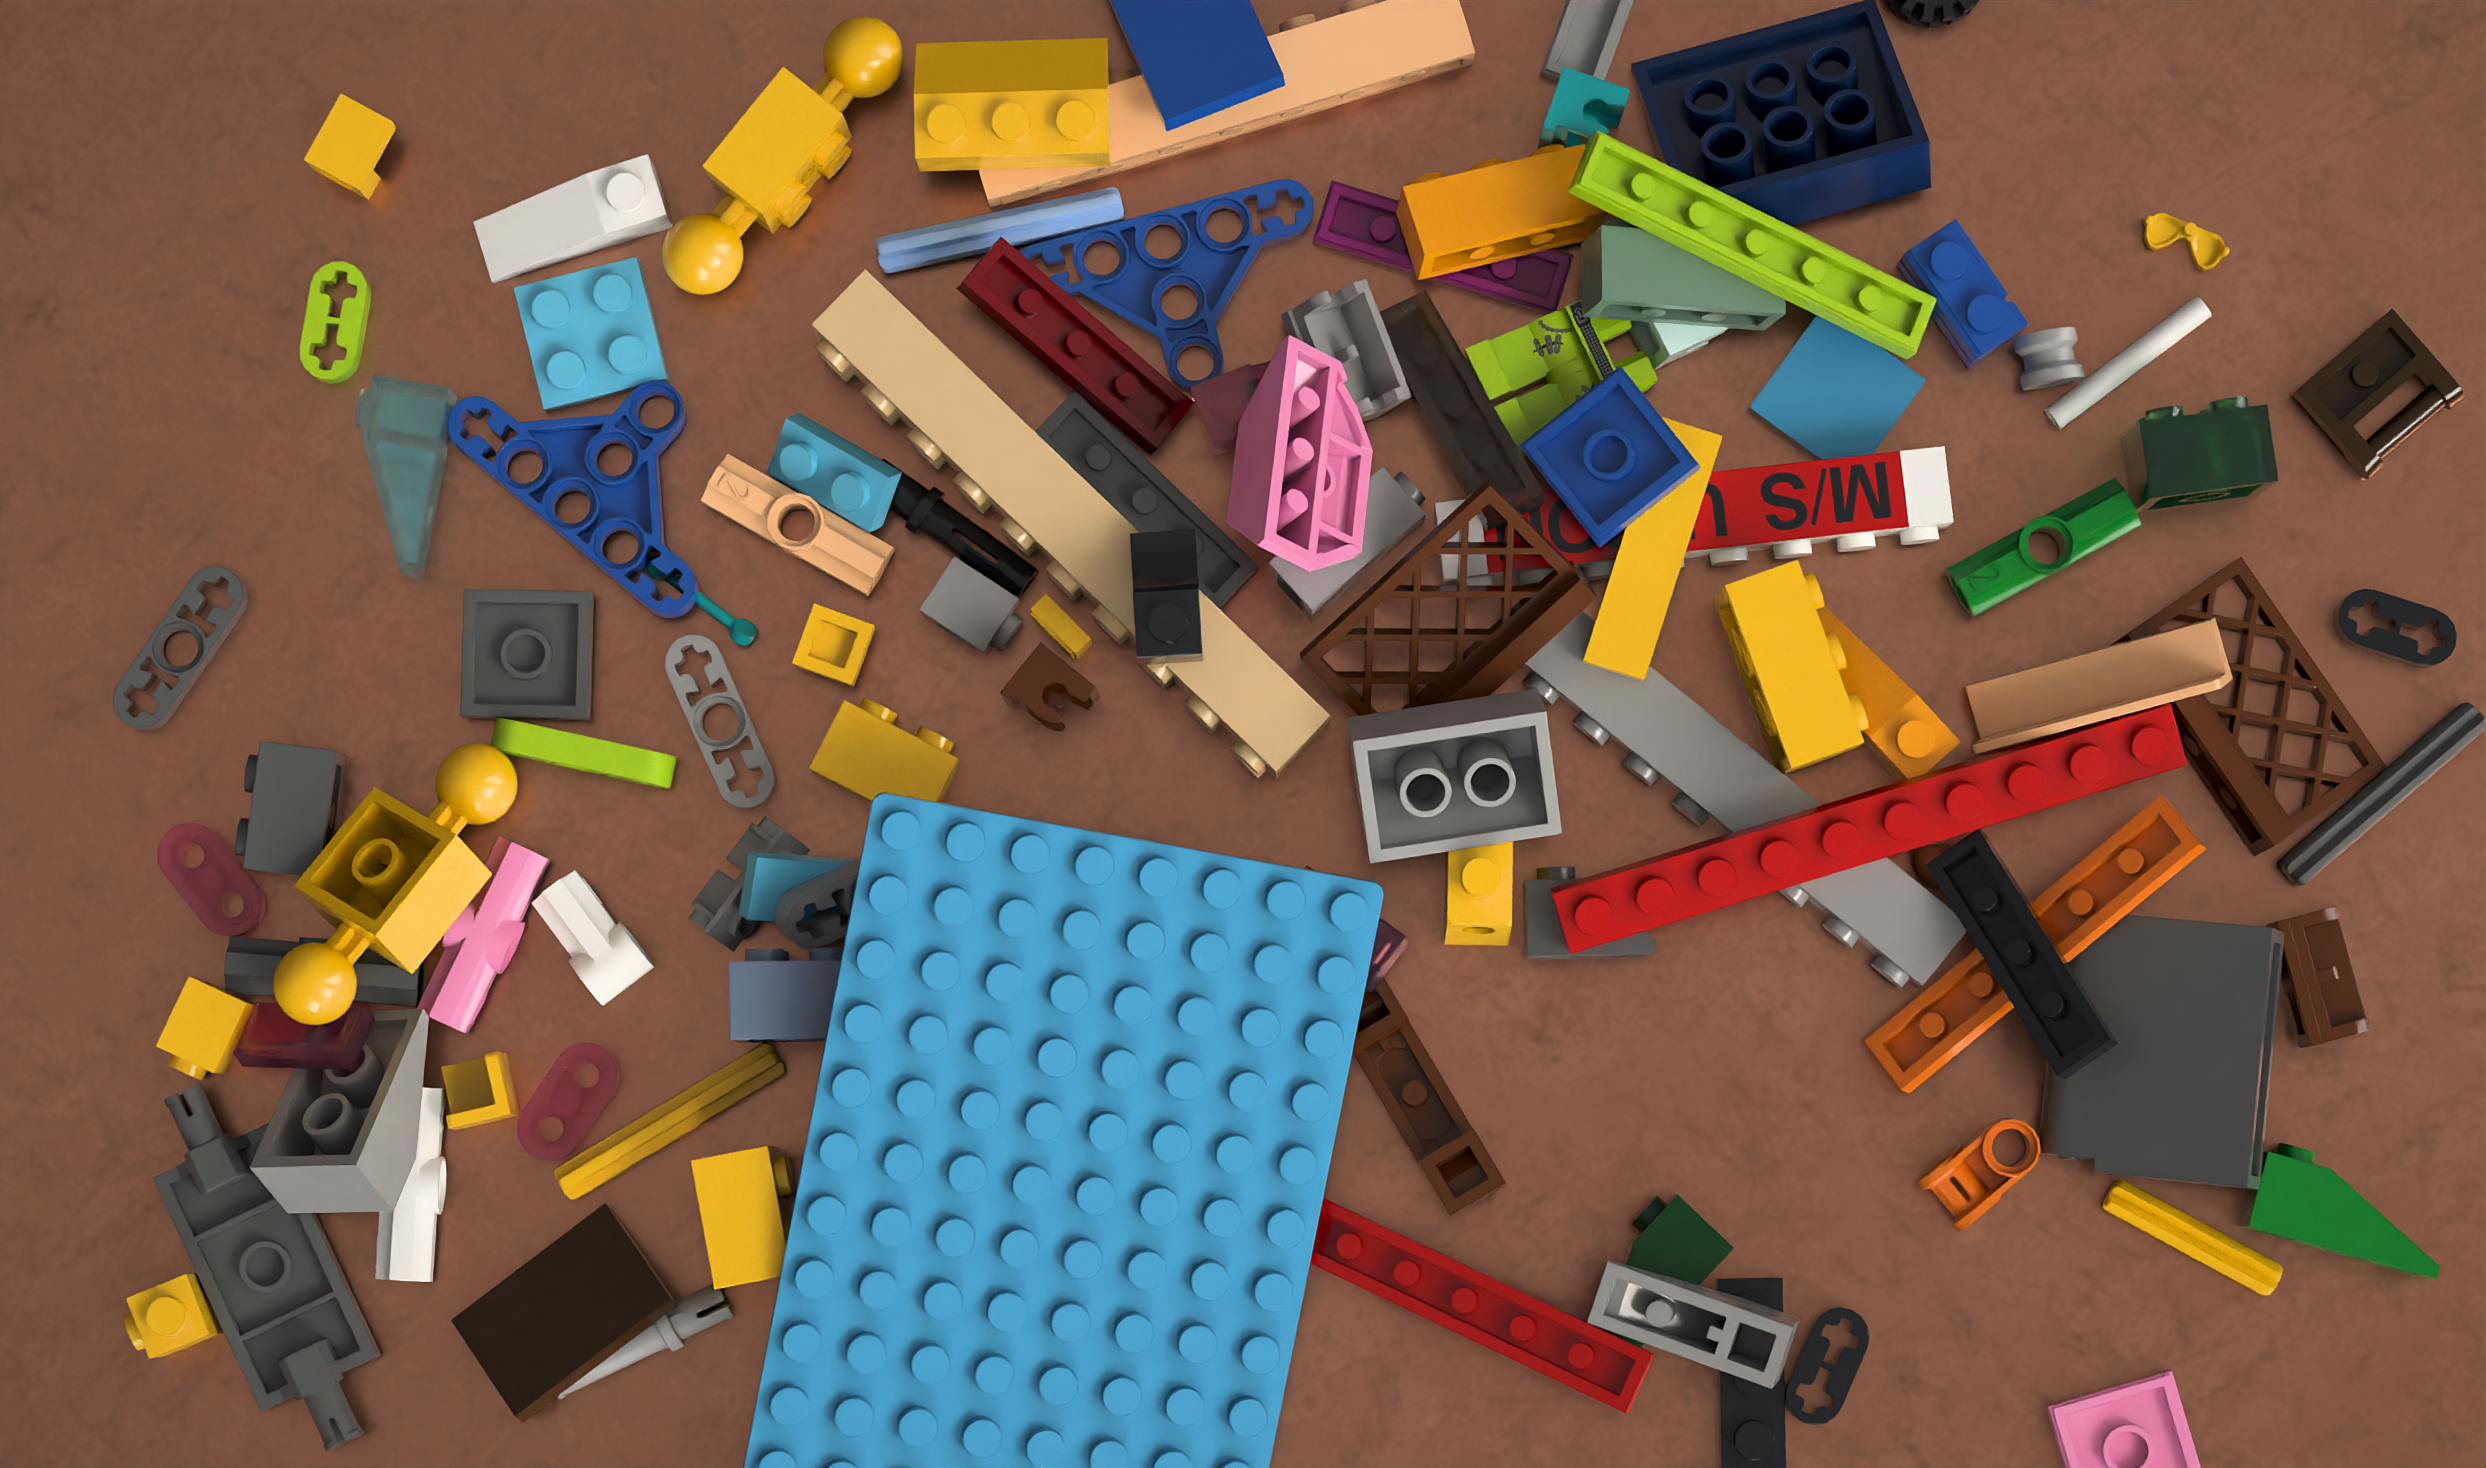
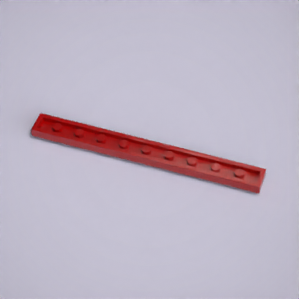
(1867, 827)

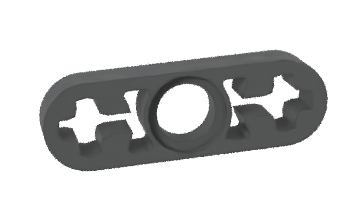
(165, 695)

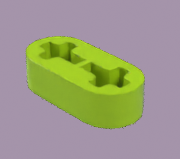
(320, 319)

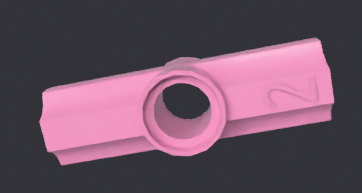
(483, 936)

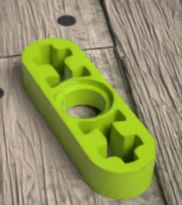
(583, 753)

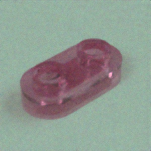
(212, 881)
(569, 1101)

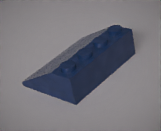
(1791, 115)

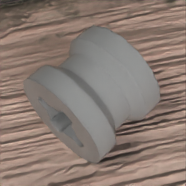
(2048, 358)

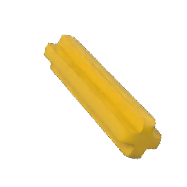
(2192, 1237)

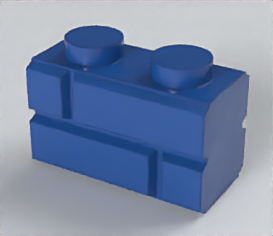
(1968, 294)

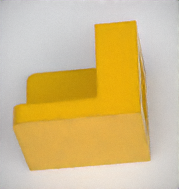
(351, 146)
(480, 1091)

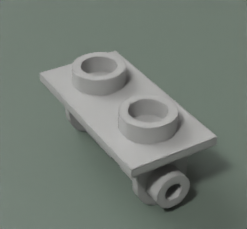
(720, 899)

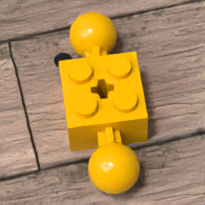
(780, 153)
(393, 882)

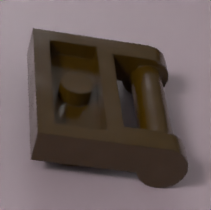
(2365, 377)

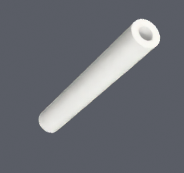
(2128, 362)

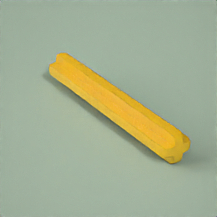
(669, 1121)

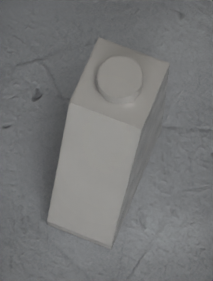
(1389, 519)

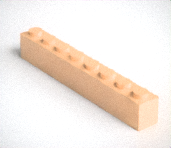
(1323, 66)

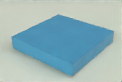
(1836, 393)

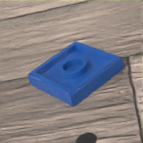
(1610, 456)

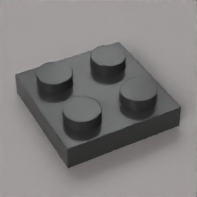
(527, 654)

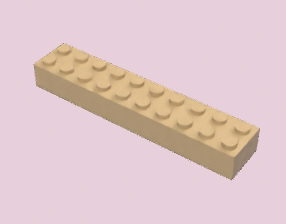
(1058, 514)

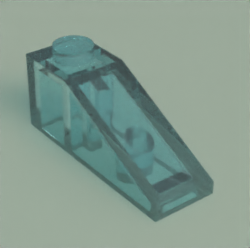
(407, 455)

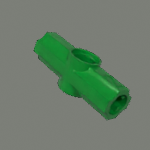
(2077, 527)

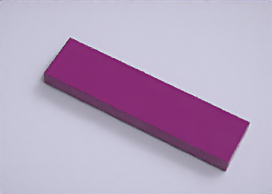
(1369, 229)

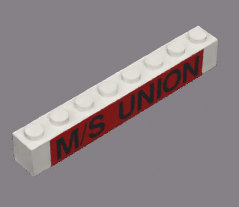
(1750, 511)

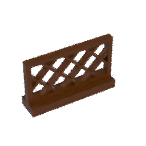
(1496, 650)
(2215, 748)

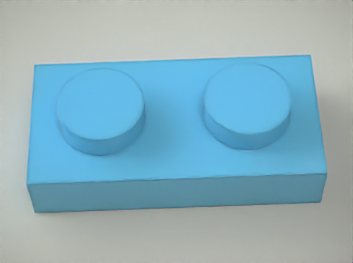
(834, 472)

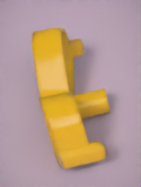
(2204, 246)

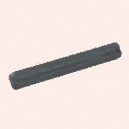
(2383, 794)

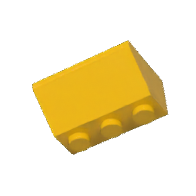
(1012, 104)
(1790, 667)

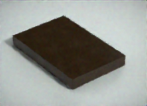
(564, 1312)

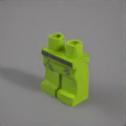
(1556, 350)

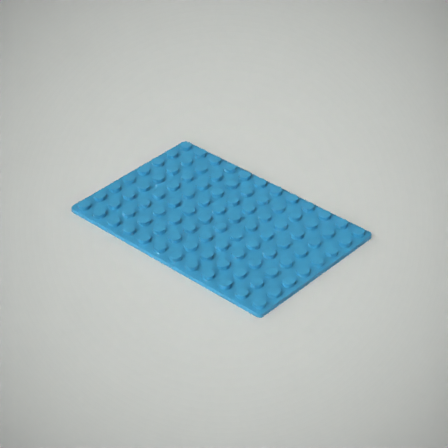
(1061, 1151)

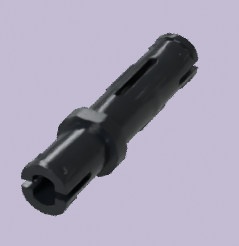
(938, 520)

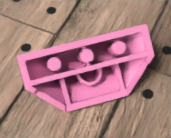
(1301, 462)

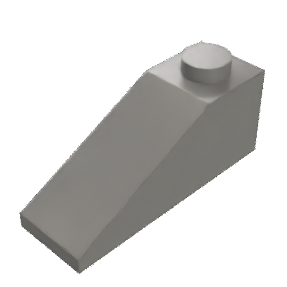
(1695, 1322)

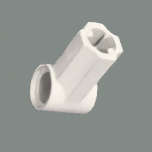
(600, 949)

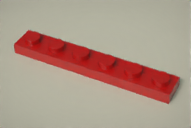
(1479, 1307)

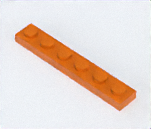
(2075, 915)

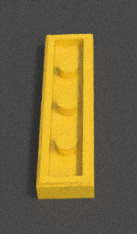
(1650, 566)

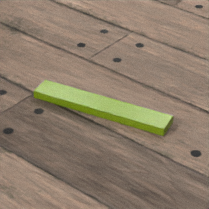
(1752, 245)

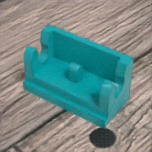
(1582, 107)

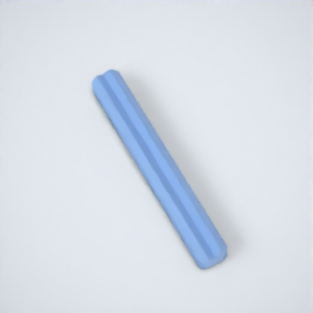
(1015, 225)

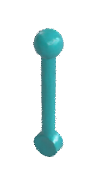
(740, 630)

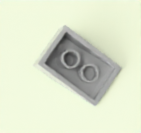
(350, 1133)

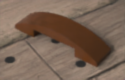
(1422, 1104)

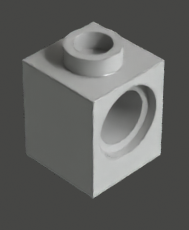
(973, 608)

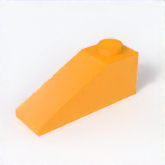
(1902, 728)

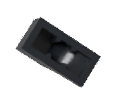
(1166, 597)

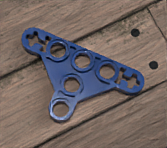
(1202, 264)
(570, 464)

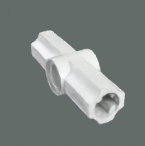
(409, 1232)

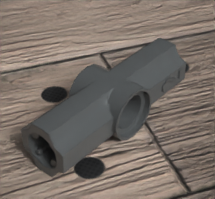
(253, 962)

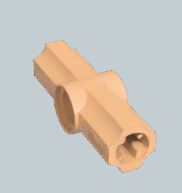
(762, 504)

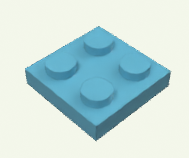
(591, 334)

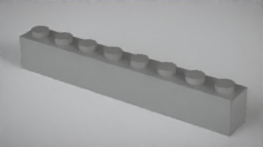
(1736, 789)

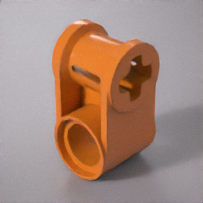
(1979, 1172)

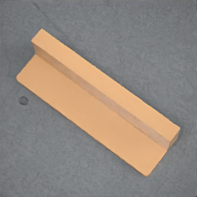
(2098, 685)

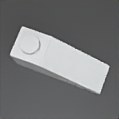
(574, 219)

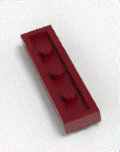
(1075, 345)

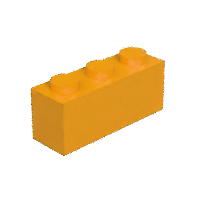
(1495, 211)

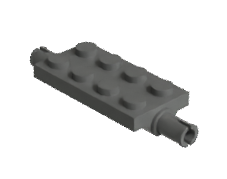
(265, 1273)

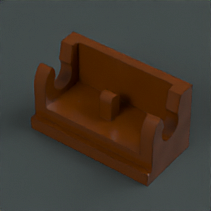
(1042, 681)
(2319, 979)

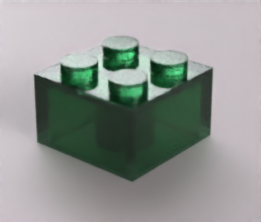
(2199, 456)

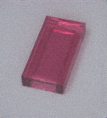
(279, 1041)

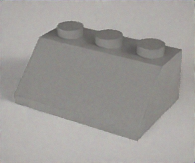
(1454, 775)

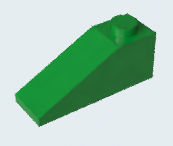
(2325, 1212)

